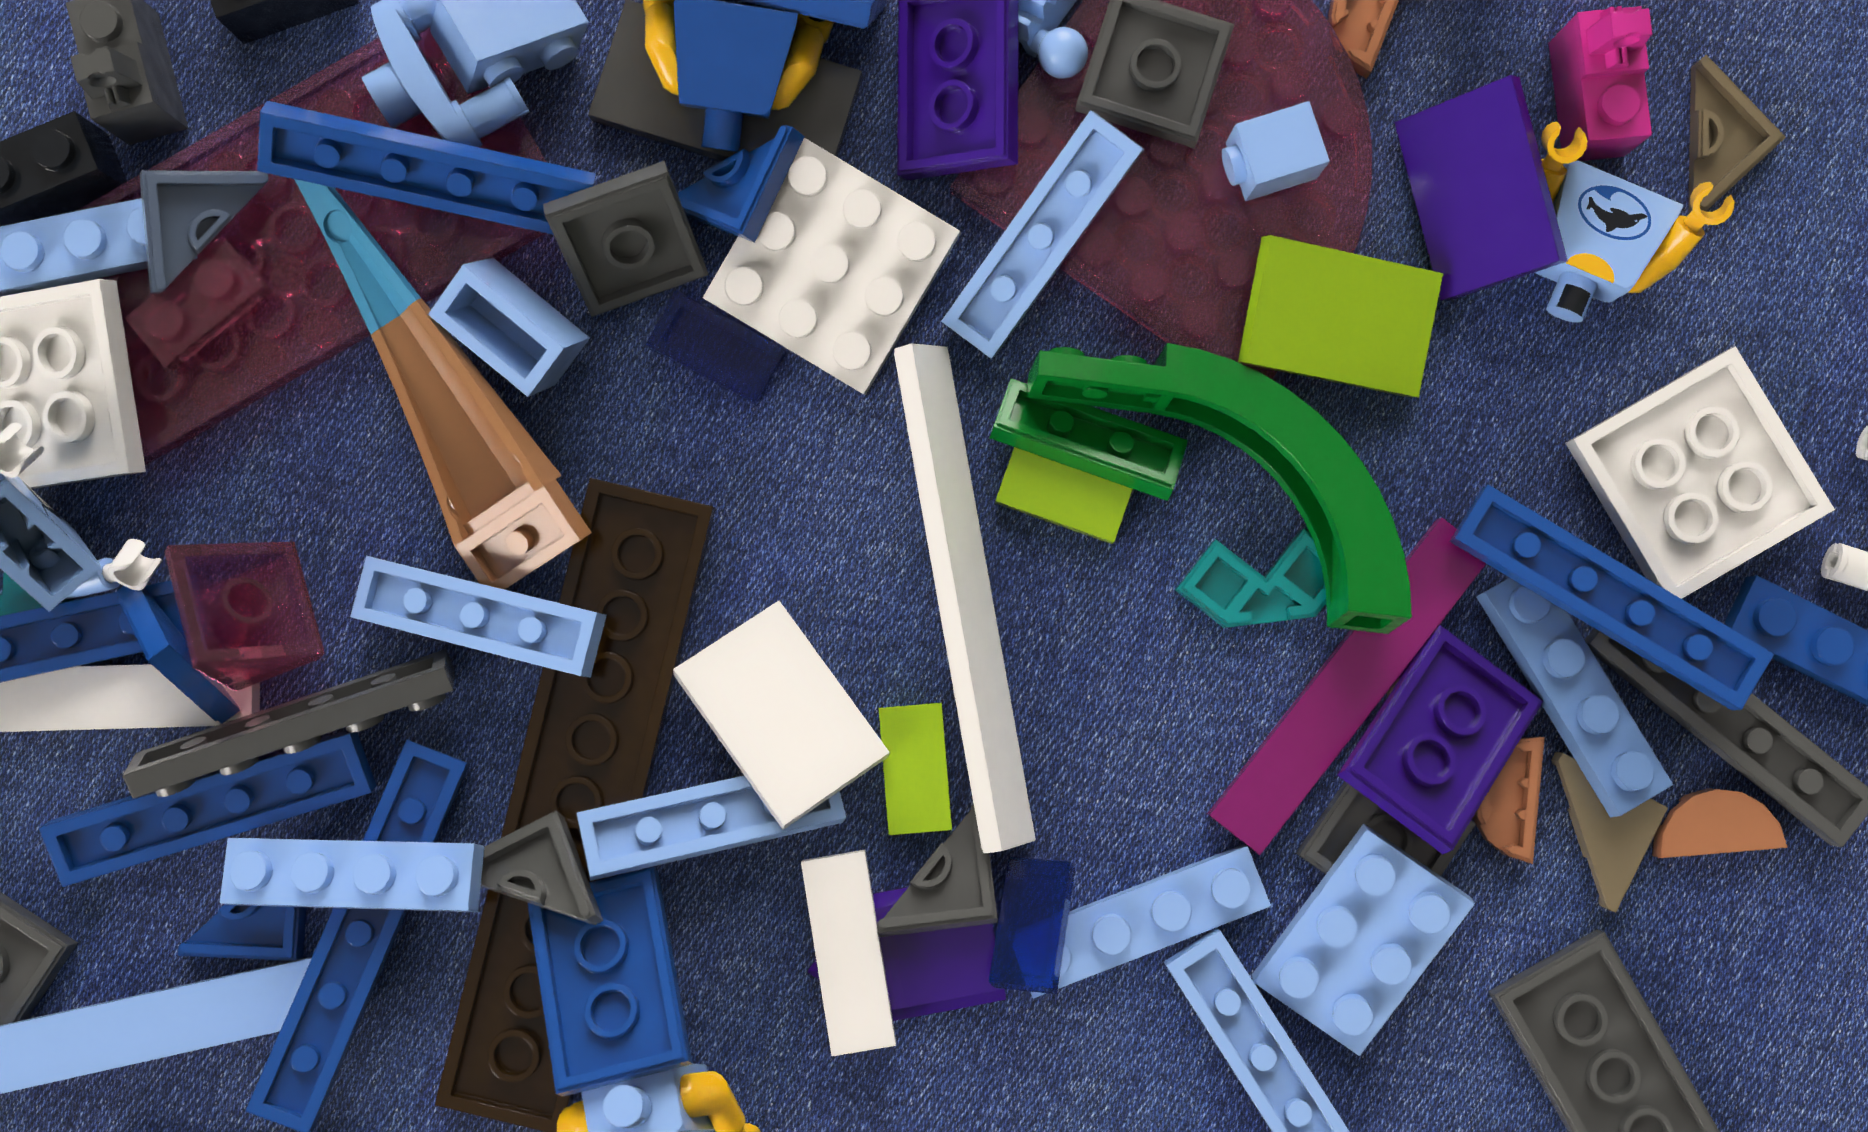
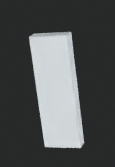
(848, 953)

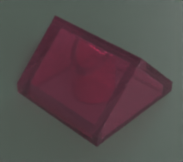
(244, 610)

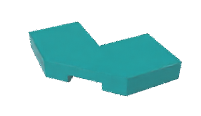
(1241, 596)

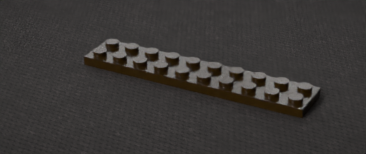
(582, 751)

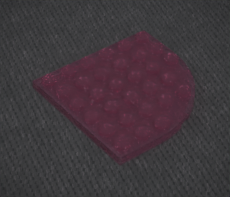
(1175, 234)

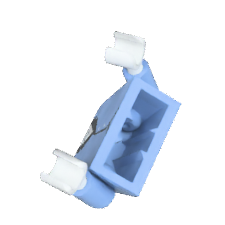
(44, 549)

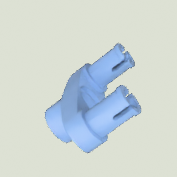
(410, 86)

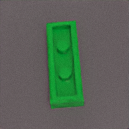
(1090, 441)

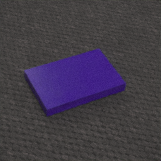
(956, 86)
(1481, 189)
(1440, 740)

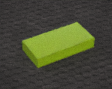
(1063, 495)
(915, 769)

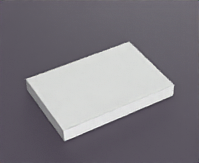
(781, 714)

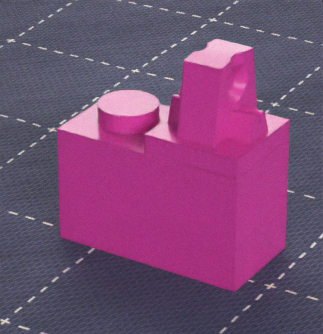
(1601, 80)

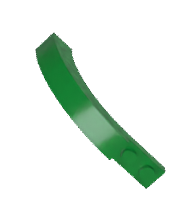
(1286, 436)

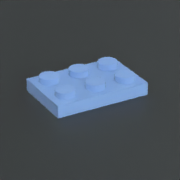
(1362, 939)

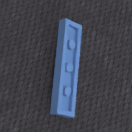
(1576, 697)

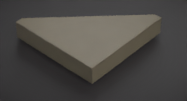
(1725, 132)
(1610, 844)

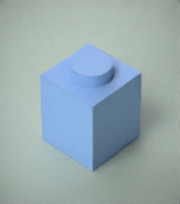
(1275, 151)

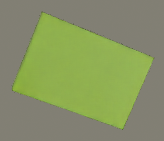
(1340, 316)

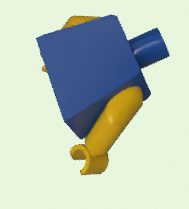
(731, 60)

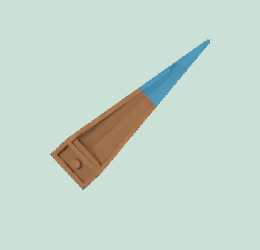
(483, 464)

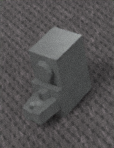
(125, 69)

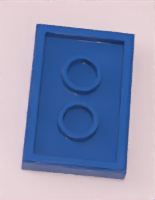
(610, 987)

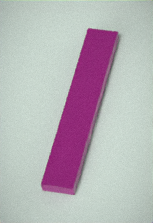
(1342, 696)

